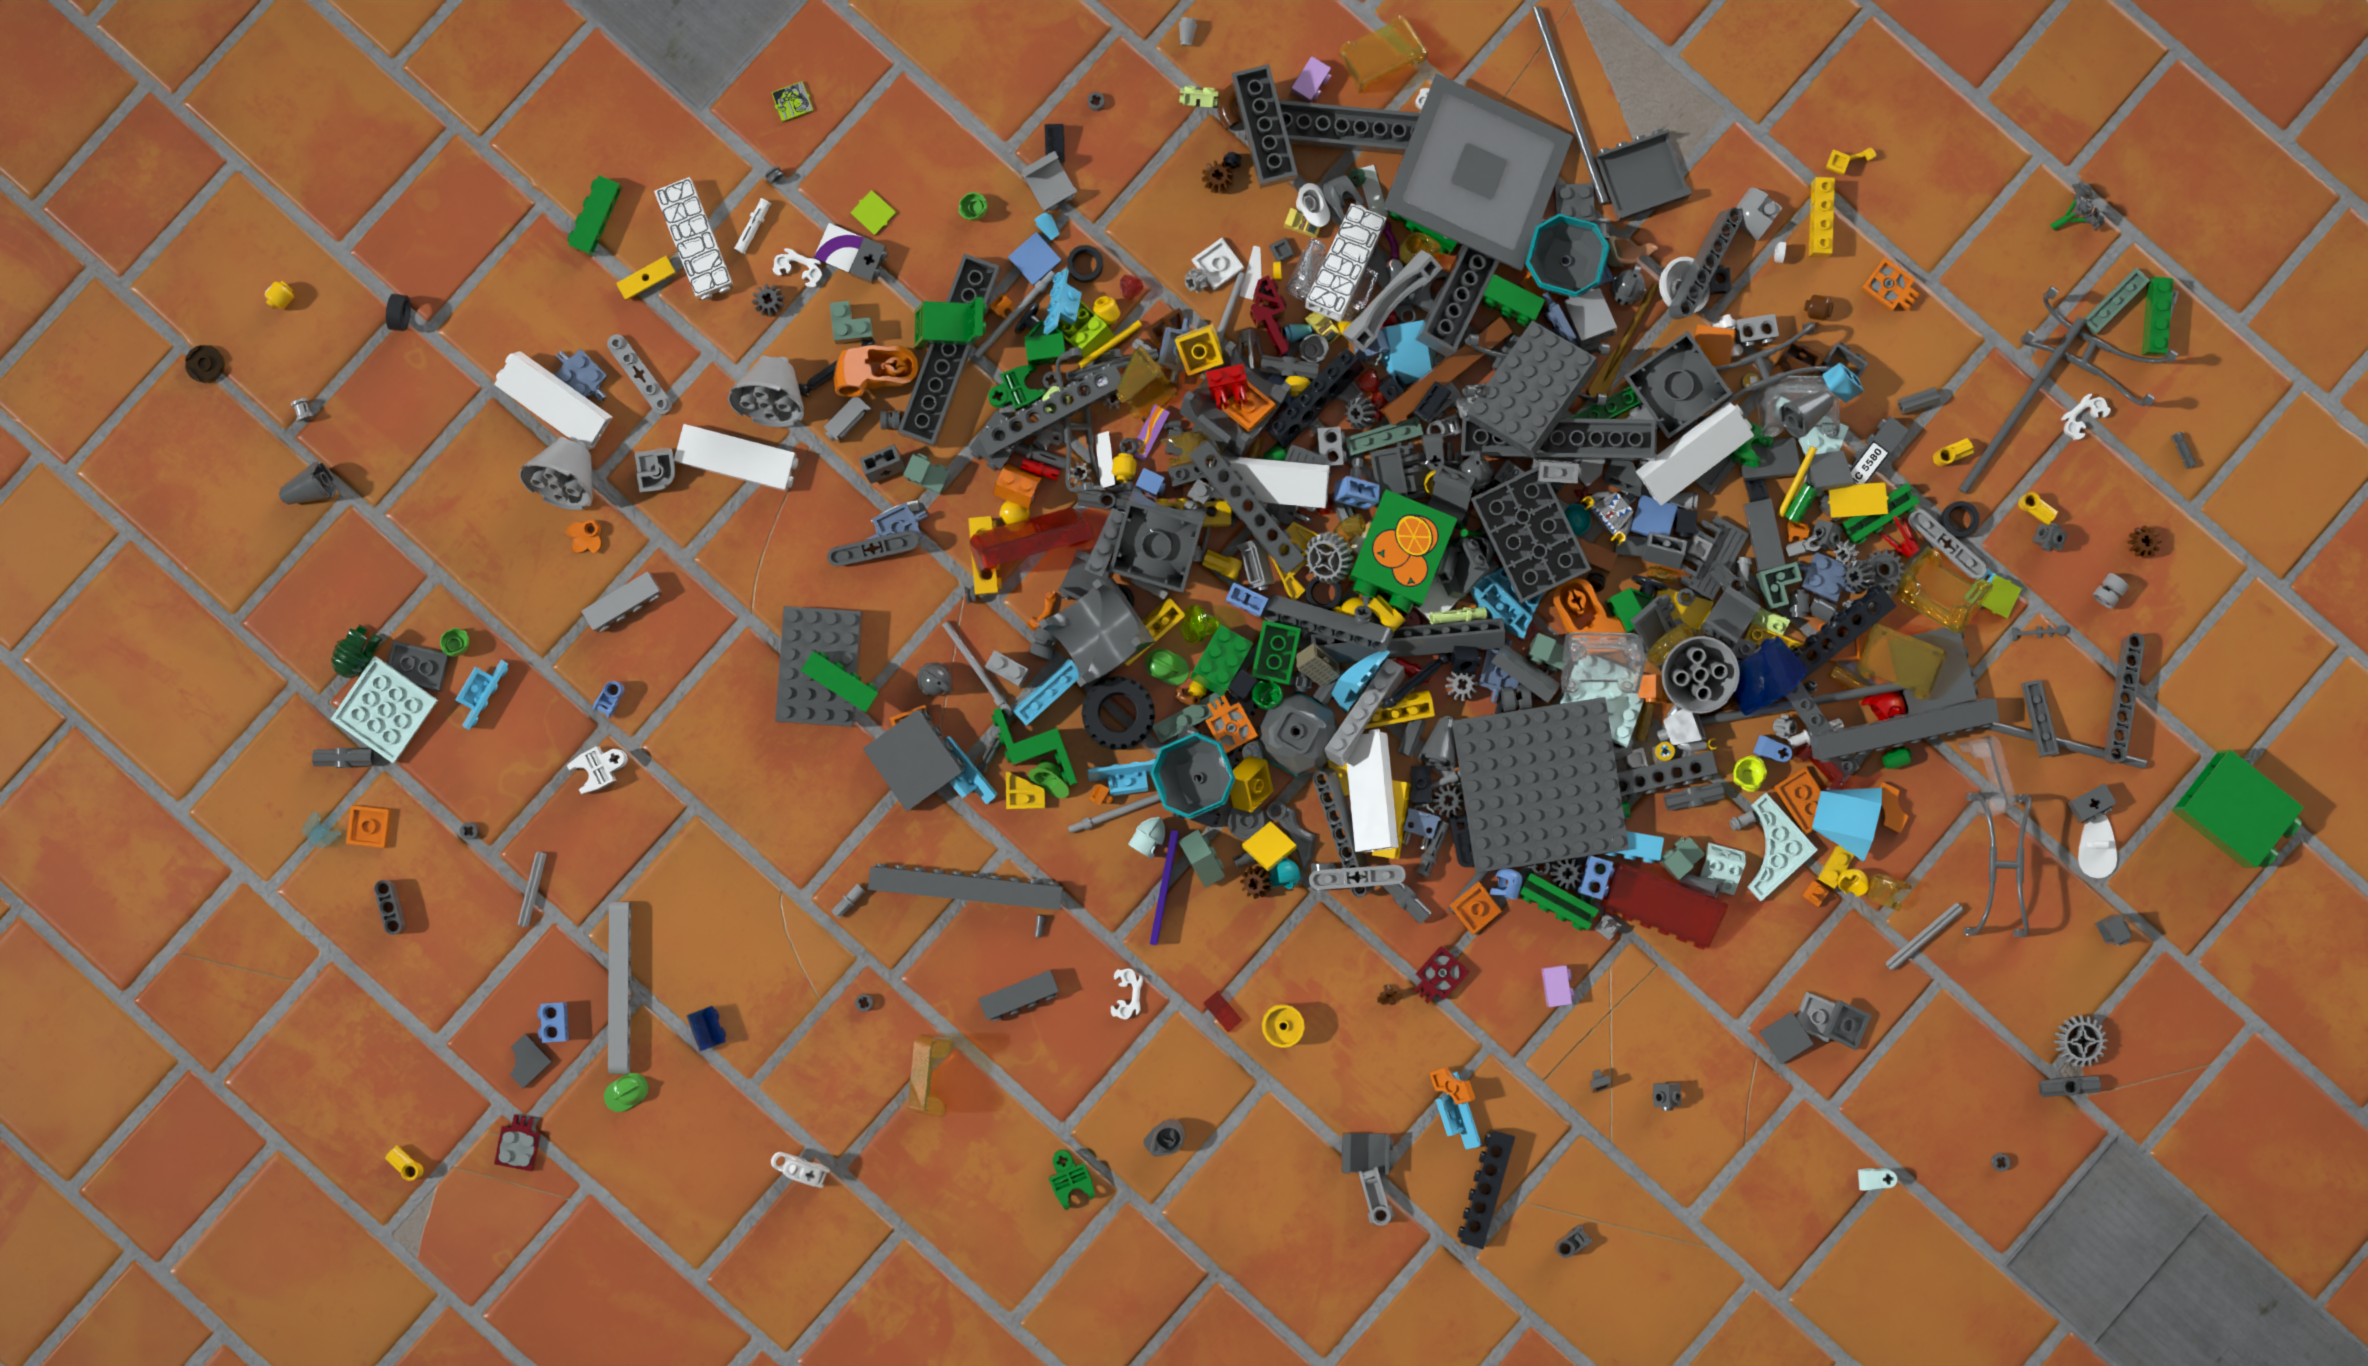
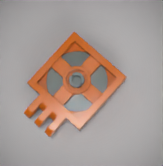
(1890, 285)
(1230, 724)

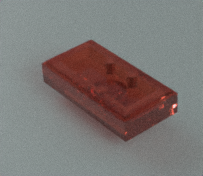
(1222, 1011)

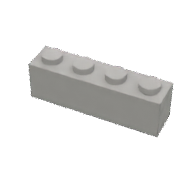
(622, 601)

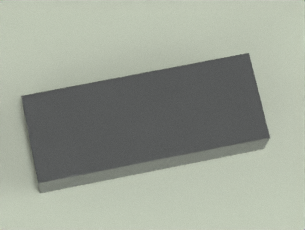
(1764, 534)
(1525, 673)

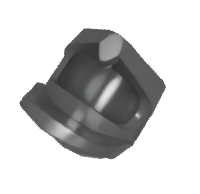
(1338, 190)
(1165, 1138)

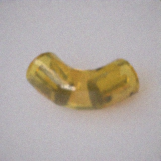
(1349, 527)
(1662, 647)

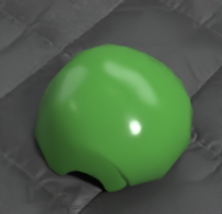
(973, 206)
(454, 642)

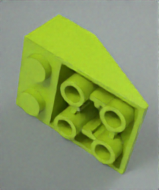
(1087, 332)

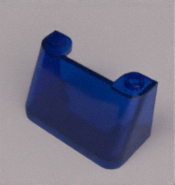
(1767, 676)

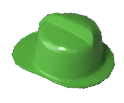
(1167, 666)
(1049, 777)
(625, 1092)

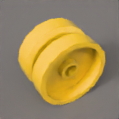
(1277, 1015)

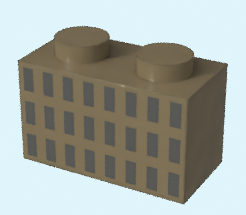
(1317, 665)

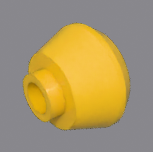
(1298, 384)

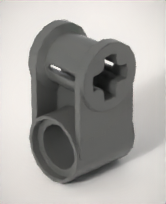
(1432, 447)
(1574, 1241)

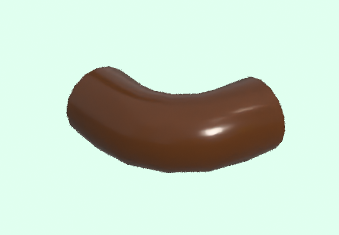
(1227, 108)

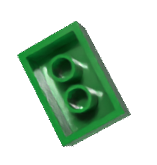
(1512, 301)
(1275, 653)
(1221, 660)

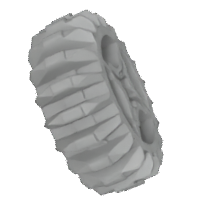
(1338, 562)
(2081, 1033)

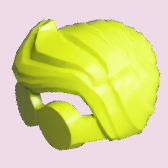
(1749, 773)

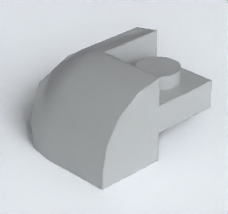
(1757, 212)
(655, 469)

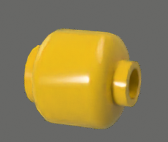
(279, 295)
(1106, 310)
(1124, 467)

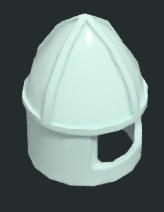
(1148, 836)

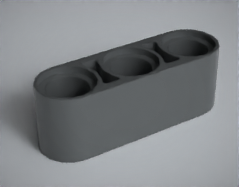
(383, 900)

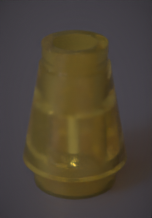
(1662, 574)

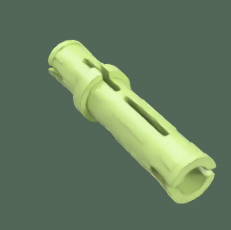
(1464, 614)

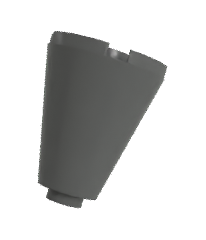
(1804, 413)
(309, 485)
(1440, 746)

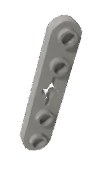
(628, 360)
(1932, 531)
(1375, 876)

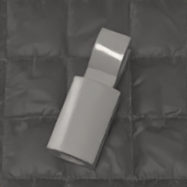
(1802, 546)

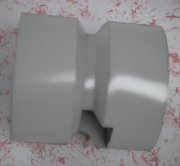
(2109, 593)

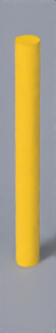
(1108, 345)
(1797, 481)

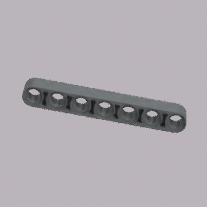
(1705, 263)
(1327, 623)
(2118, 705)
(1337, 823)

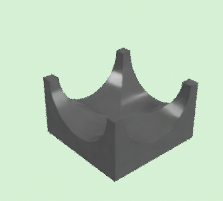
(1678, 385)
(1200, 403)
(1157, 542)
(1099, 631)

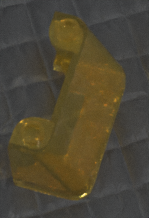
(1382, 52)
(1144, 385)
(1941, 592)
(1902, 661)
(925, 1049)

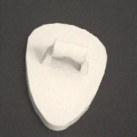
(2097, 848)

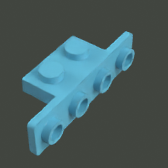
(1063, 302)
(477, 691)
(971, 778)
(1123, 778)
(1458, 1119)

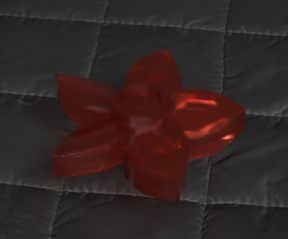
(1581, 495)

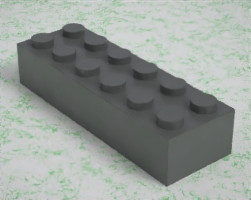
(1264, 126)
(1457, 301)

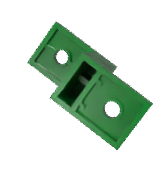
(949, 322)
(1034, 747)

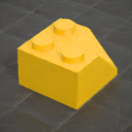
(1199, 349)
(1251, 784)

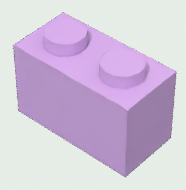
(1311, 80)
(1557, 985)

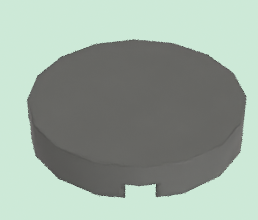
(1244, 823)

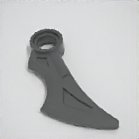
(1304, 841)

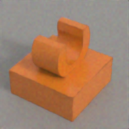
(1000, 304)
(1797, 529)
(1100, 795)
(1815, 893)

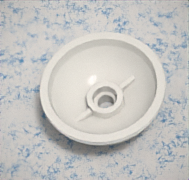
(1673, 277)

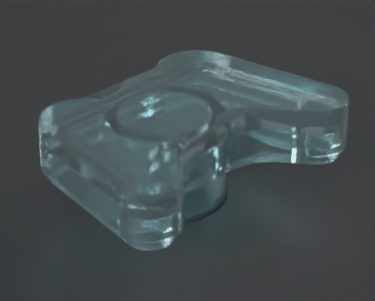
(317, 833)

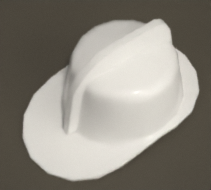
(1313, 205)

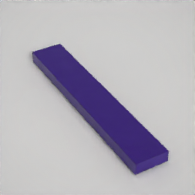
(1164, 887)

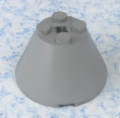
(768, 393)
(561, 475)
(1700, 674)

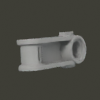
(1375, 1196)

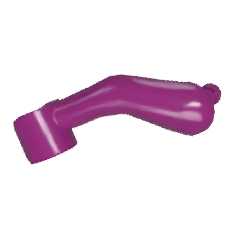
(1392, 240)

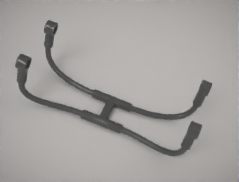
(1808, 328)
(1472, 341)
(2093, 343)
(1087, 427)
(1994, 864)

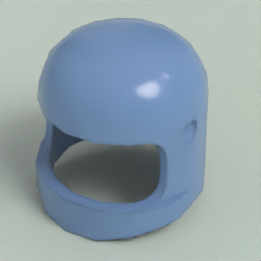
(1514, 883)

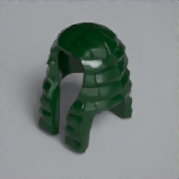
(348, 655)

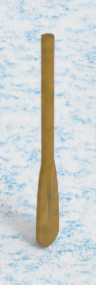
(1609, 370)

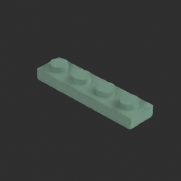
(2115, 300)
(1384, 436)
(1191, 715)

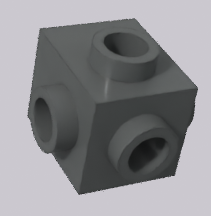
(1827, 533)
(2050, 537)
(1667, 1095)

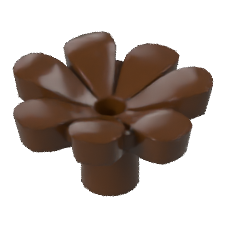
(1389, 995)

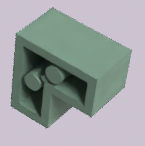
(848, 329)
(925, 474)
(1773, 582)
(1547, 652)
(1202, 858)
(1681, 858)

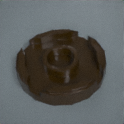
(204, 363)

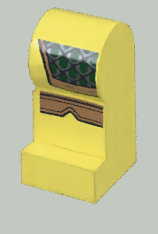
(1297, 222)
(1323, 326)

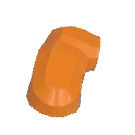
(873, 368)
(1581, 609)

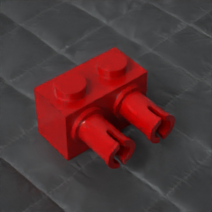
(1226, 383)

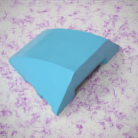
(1407, 355)
(1500, 601)
(1353, 681)
(1849, 818)

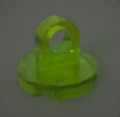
(1195, 624)

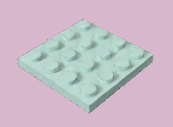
(1621, 707)
(384, 709)

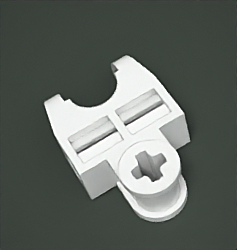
(599, 767)
(800, 1169)

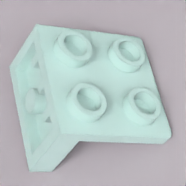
(1724, 866)

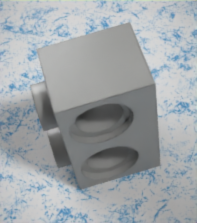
(1755, 325)
(1326, 447)

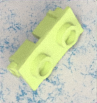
(1191, 95)
(1771, 621)

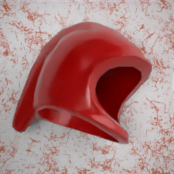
(1886, 704)

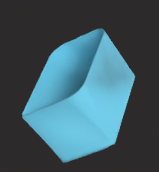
(1842, 382)

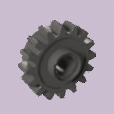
(1891, 565)

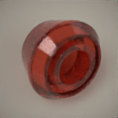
(1130, 286)
(1369, 381)
(1417, 618)

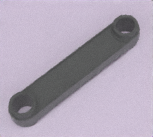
(1378, 264)

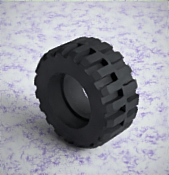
(1118, 739)

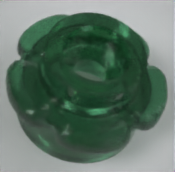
(1357, 172)

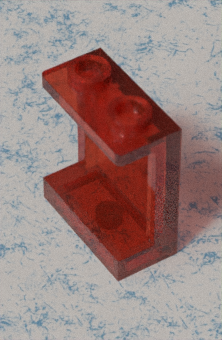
(1826, 768)

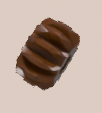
(1210, 173)
(2147, 535)
(1259, 875)

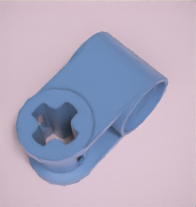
(609, 700)
(1769, 749)

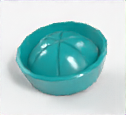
(1578, 518)

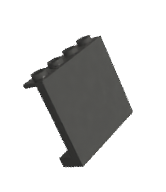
(1642, 175)
(1955, 680)
(914, 758)

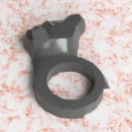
(1419, 297)

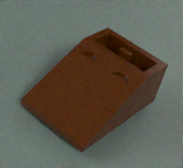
(1795, 357)

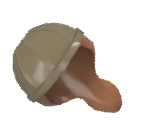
(1625, 253)

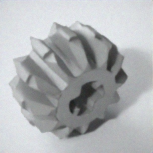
(1468, 687)

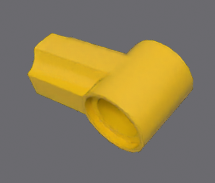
(1954, 452)
(2039, 509)
(1226, 566)
(1389, 616)
(403, 1162)

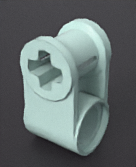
(1873, 1178)

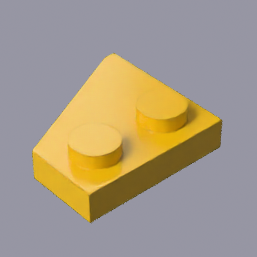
(1023, 794)

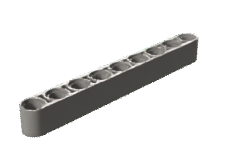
(619, 988)

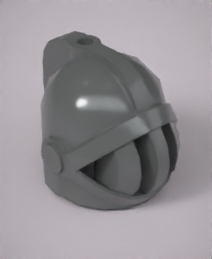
(1628, 286)
(1479, 468)
(935, 679)

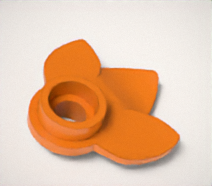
(582, 538)

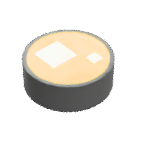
(1748, 379)

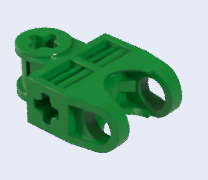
(1027, 395)
(1745, 454)
(1067, 1171)

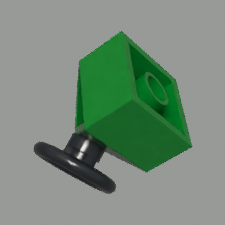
(1040, 348)
(1631, 601)

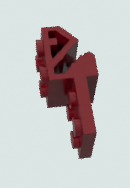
(1272, 308)

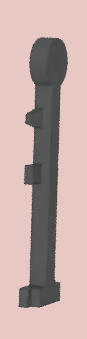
(2061, 630)

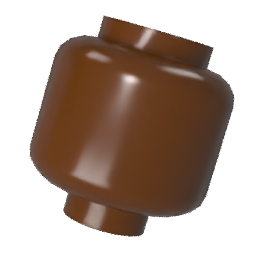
(1819, 307)

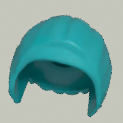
(1285, 874)

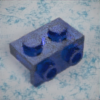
(706, 1028)

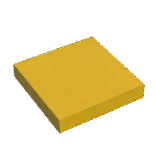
(1269, 846)

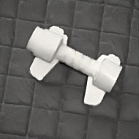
(1729, 323)

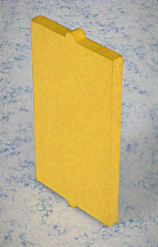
(1858, 500)
(1693, 614)

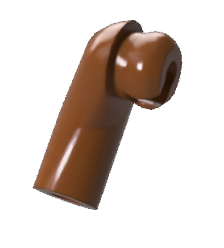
(1189, 700)

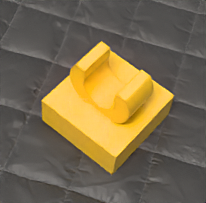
(1838, 162)

